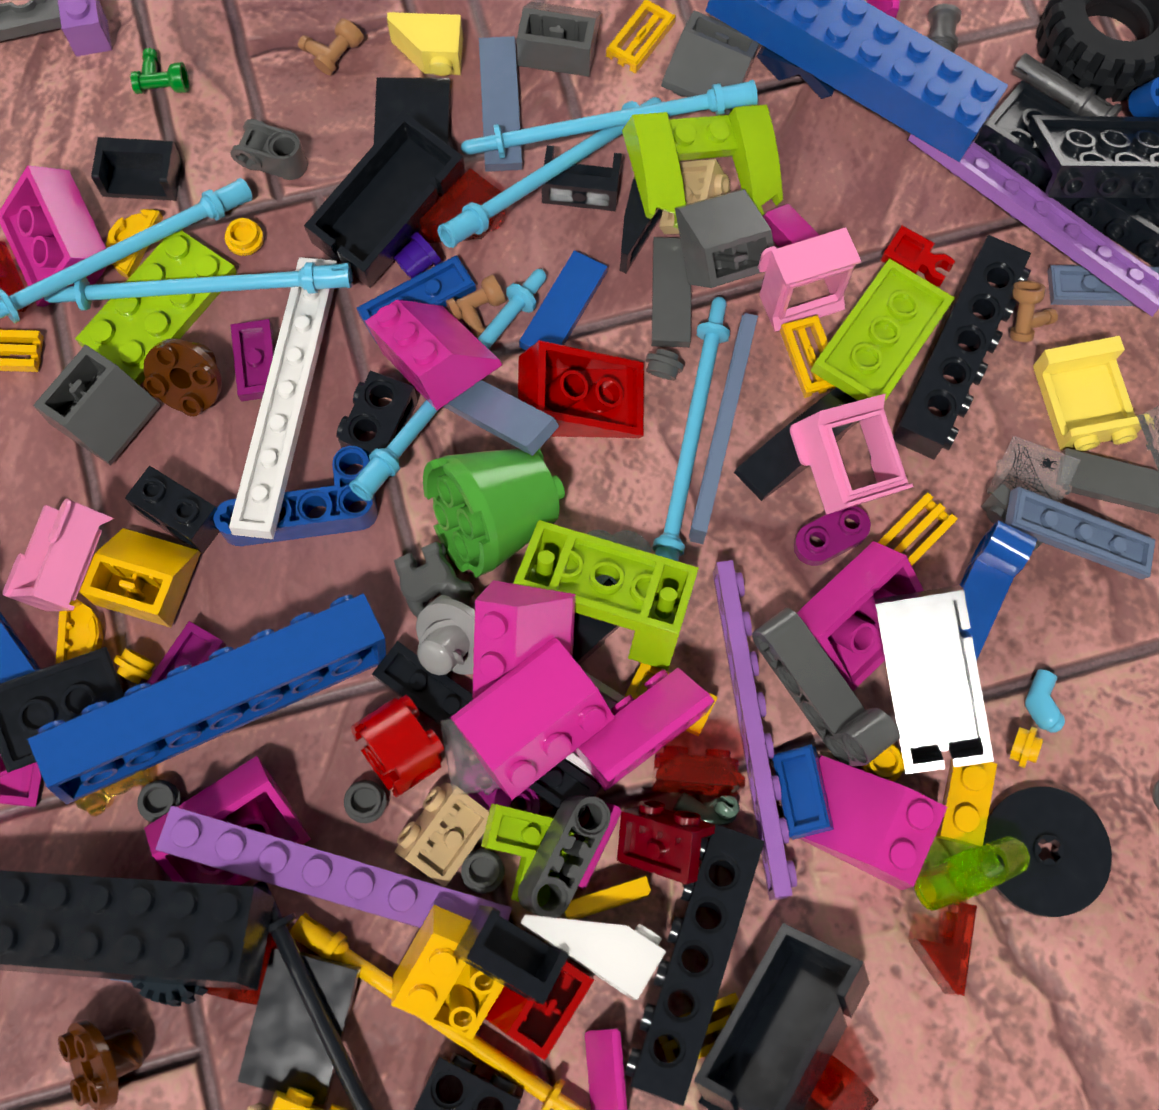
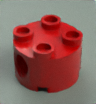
(398, 745)

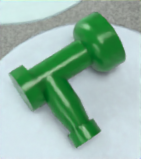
(175, 77)

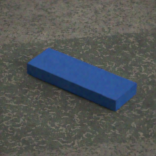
(430, 287)
(565, 301)

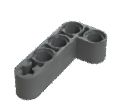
(821, 692)

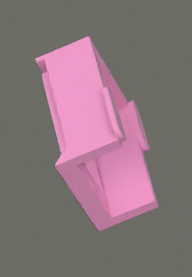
(804, 262)
(818, 448)
(56, 557)

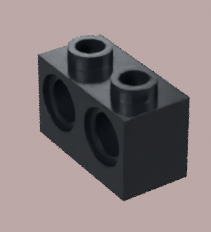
(385, 420)
(174, 509)
(474, 1087)

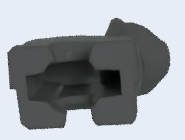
(430, 579)

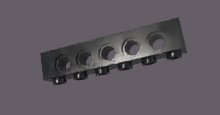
(918, 427)
(672, 1080)

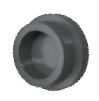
(664, 364)
(157, 799)
(365, 801)
(482, 871)

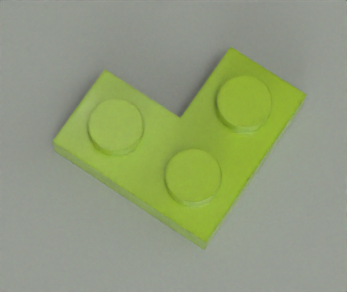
(521, 835)

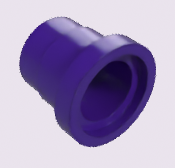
(417, 256)

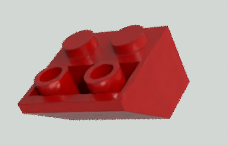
(536, 1024)

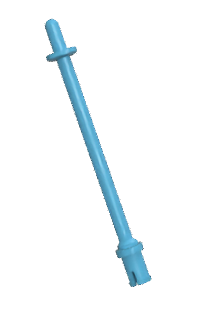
(716, 100)
(211, 205)
(476, 217)
(308, 277)
(712, 332)
(385, 461)

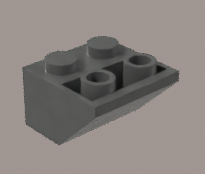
(557, 38)
(708, 55)
(722, 238)
(96, 405)

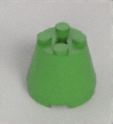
(490, 504)

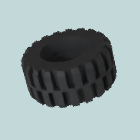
(1092, 58)

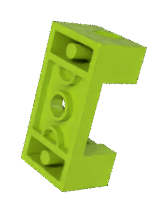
(648, 592)

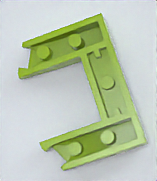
(659, 144)

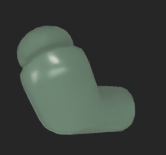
(718, 811)

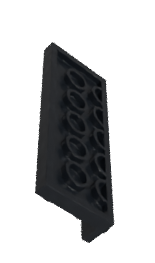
(1005, 135)
(1099, 155)

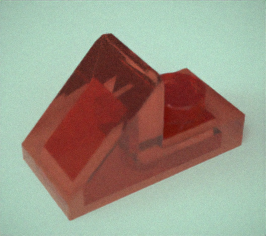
(950, 961)

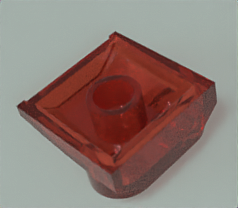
(696, 774)

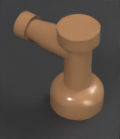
(325, 57)
(1028, 294)
(465, 307)

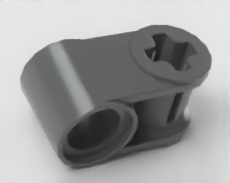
(266, 150)

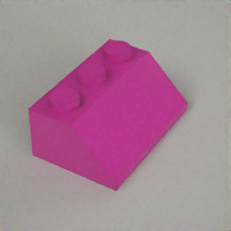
(48, 225)
(431, 349)
(845, 610)
(513, 625)
(533, 718)
(644, 726)
(242, 798)

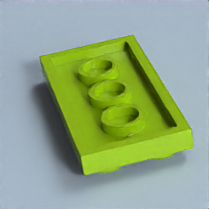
(133, 326)
(882, 333)

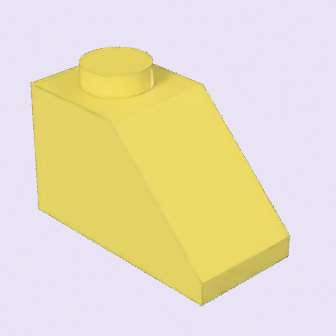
(429, 40)

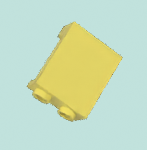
(1086, 394)

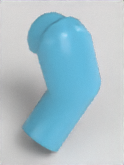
(1041, 705)

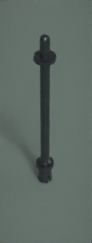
(315, 1006)

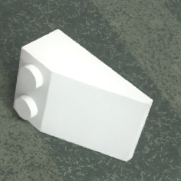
(609, 951)

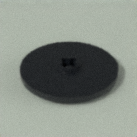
(1079, 852)

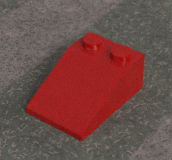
(583, 390)

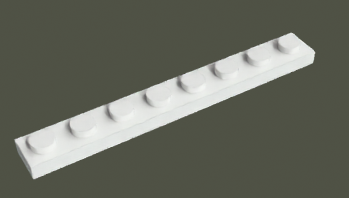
(281, 411)

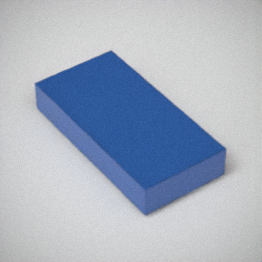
(803, 792)

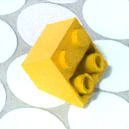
(140, 576)
(438, 984)

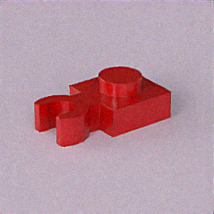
(915, 255)

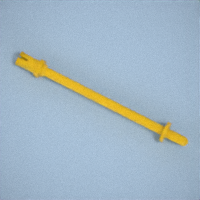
(335, 947)

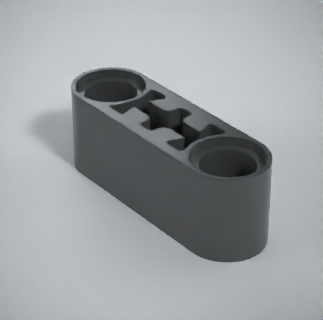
(579, 858)

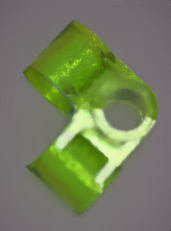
(971, 873)

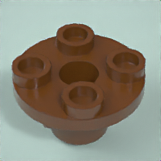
(182, 375)
(99, 1061)

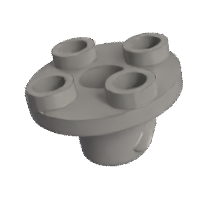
(446, 637)

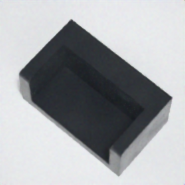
(136, 168)
(583, 185)
(510, 955)

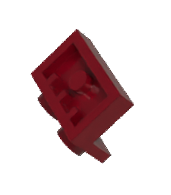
(662, 840)

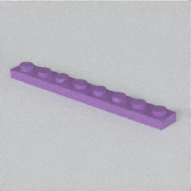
(1054, 223)
(756, 744)
(310, 870)

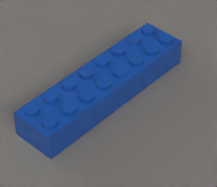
(875, 64)
(208, 699)

